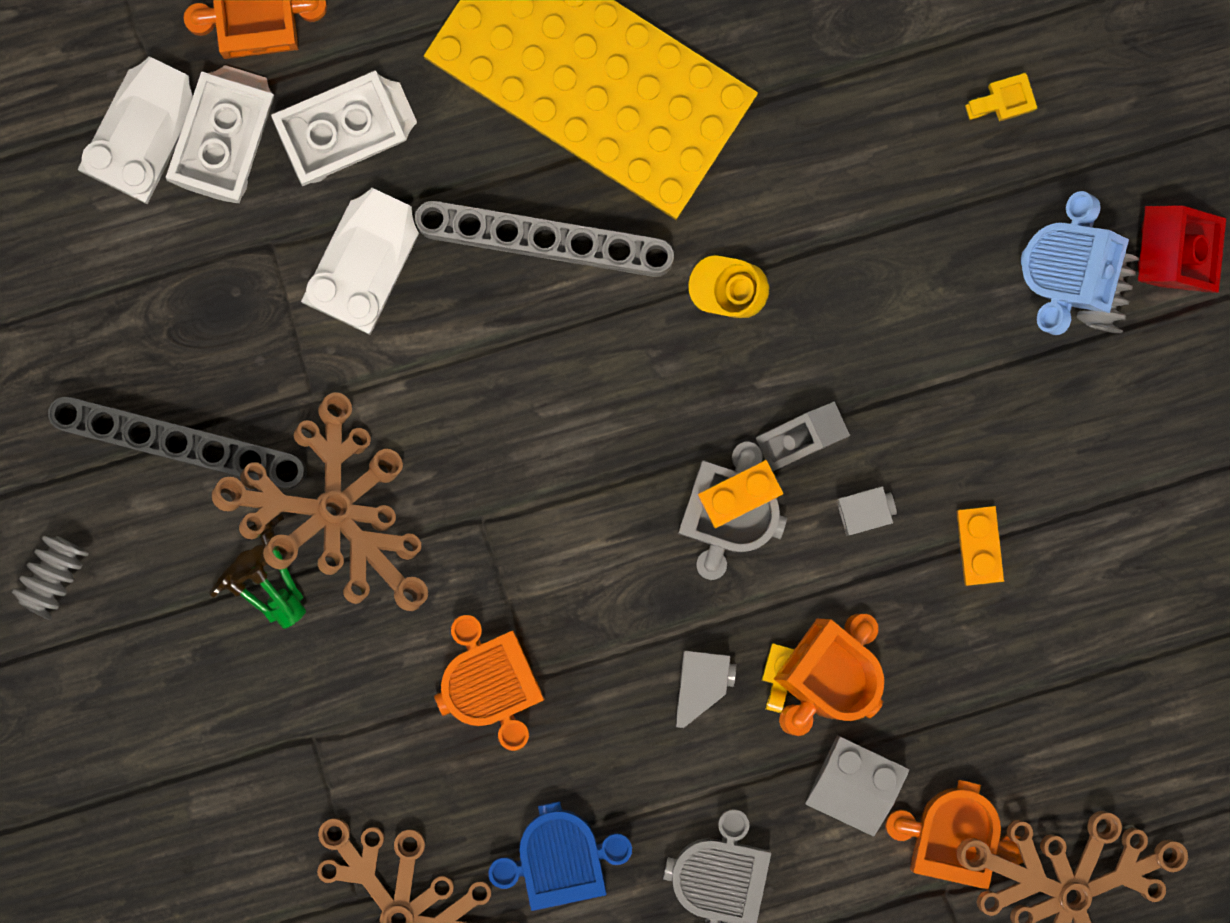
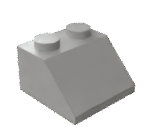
(856, 786)

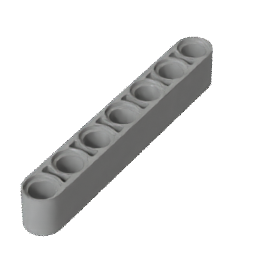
(529, 227)

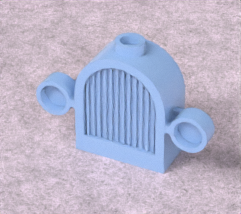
(1073, 264)

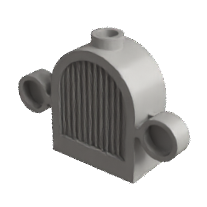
(739, 534)
(721, 876)

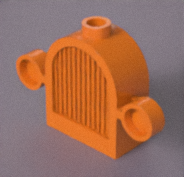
(253, 25)
(832, 674)
(489, 683)
(946, 823)

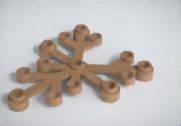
(363, 544)
(363, 868)
(1033, 879)

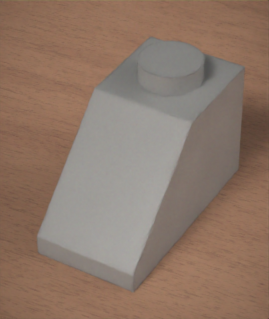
(802, 436)
(702, 684)

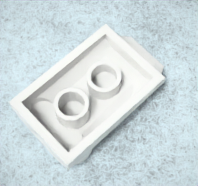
(344, 126)
(139, 130)
(221, 134)
(363, 260)

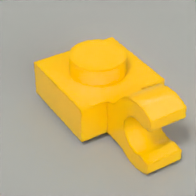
(1007, 97)
(776, 659)

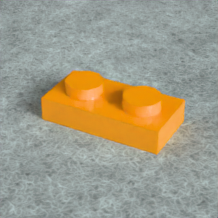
(740, 494)
(980, 546)

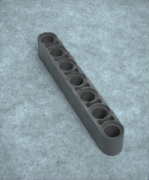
(160, 437)

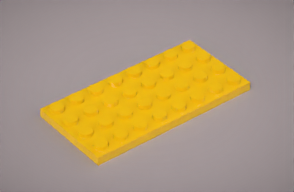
(599, 88)

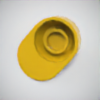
(728, 287)

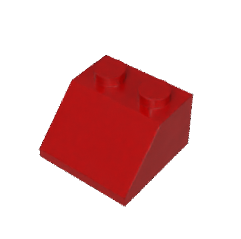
(1181, 248)

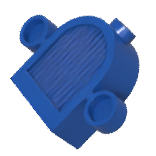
(560, 859)

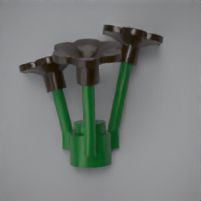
(283, 605)

